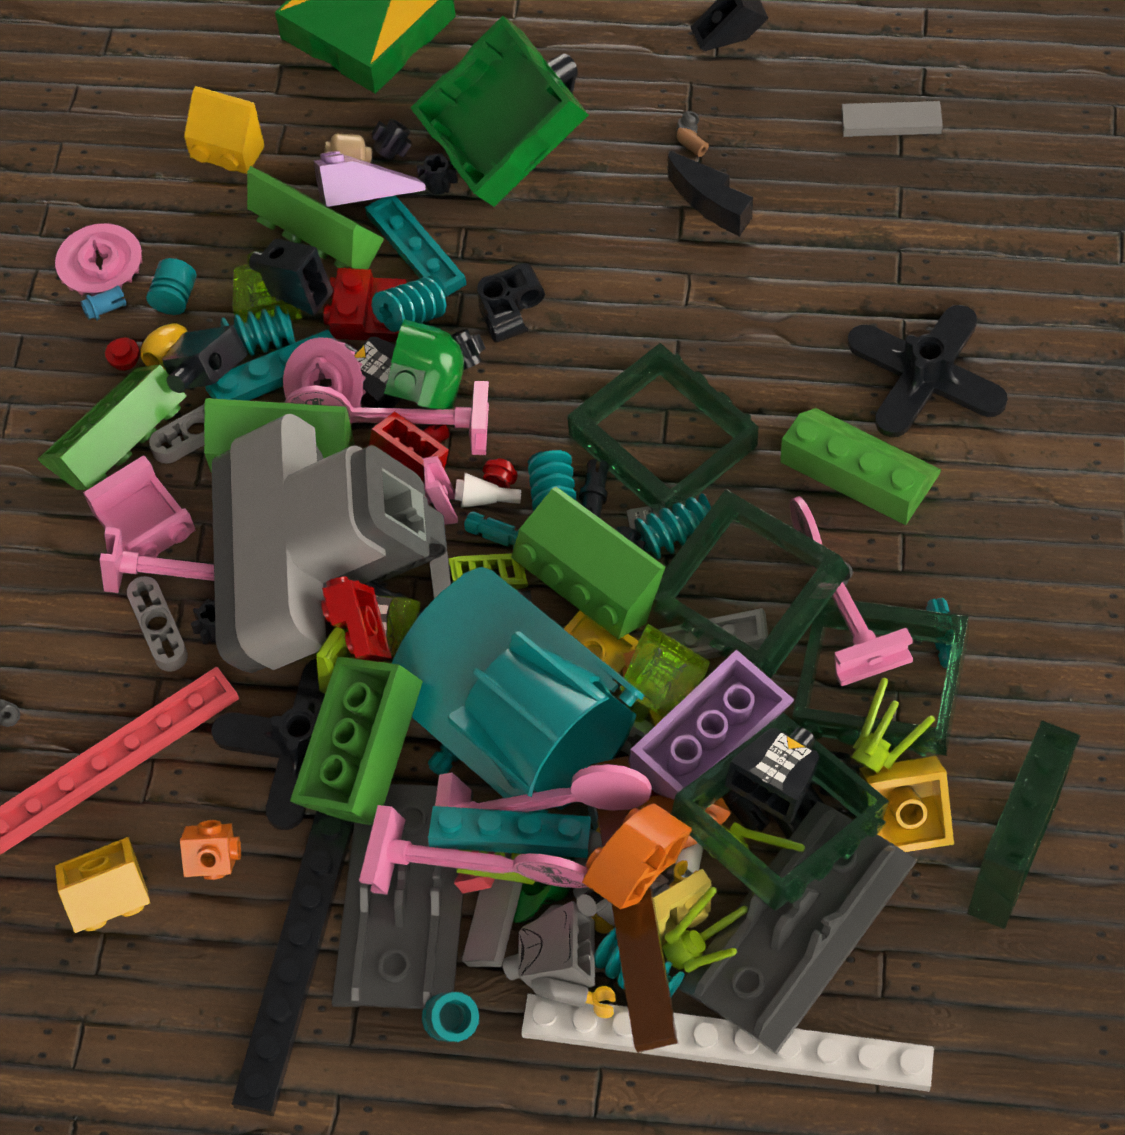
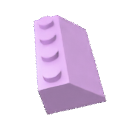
(708, 725)

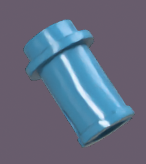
(103, 303)

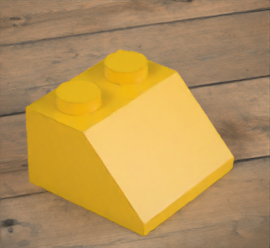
(223, 130)
(918, 803)
(101, 886)

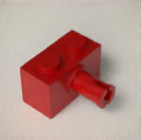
(409, 443)

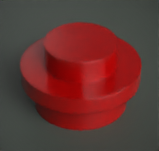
(122, 353)
(500, 472)

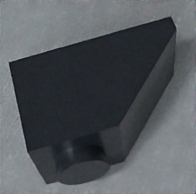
(728, 23)

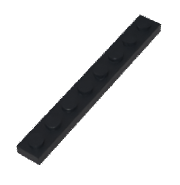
(293, 966)

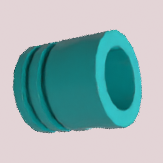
(171, 286)
(450, 1017)

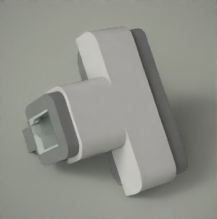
(298, 521)

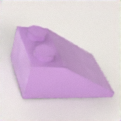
(351, 180)

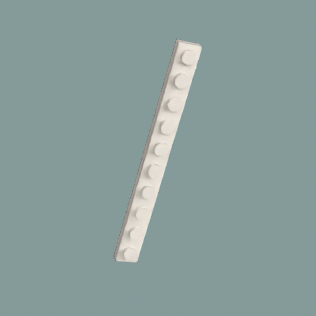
(725, 1043)

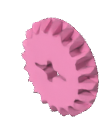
(77, 258)
(325, 359)

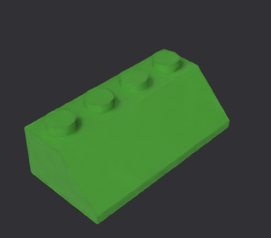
(310, 221)
(233, 418)
(113, 428)
(857, 464)
(589, 563)
(357, 739)

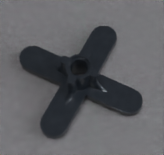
(926, 369)
(277, 739)

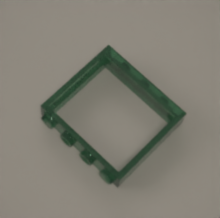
(695, 387)
(799, 616)
(882, 620)
(829, 774)
(1023, 824)

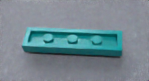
(414, 242)
(258, 375)
(509, 831)

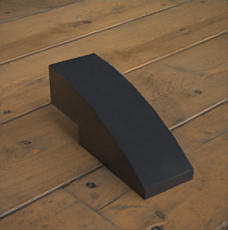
(710, 193)

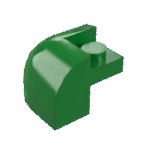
(425, 366)

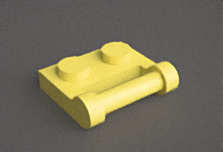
(678, 900)

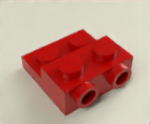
(351, 309)
(355, 608)

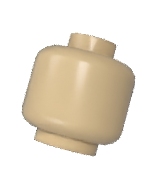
(350, 146)

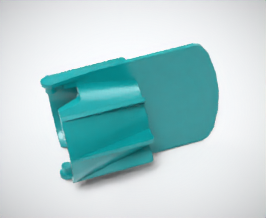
(512, 688)

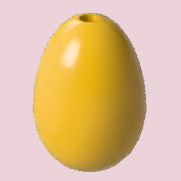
(159, 343)

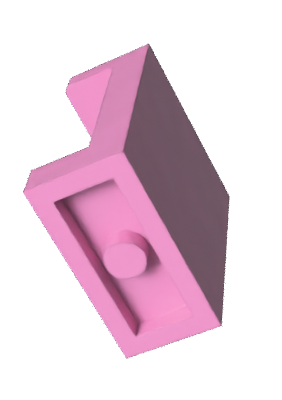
(141, 508)

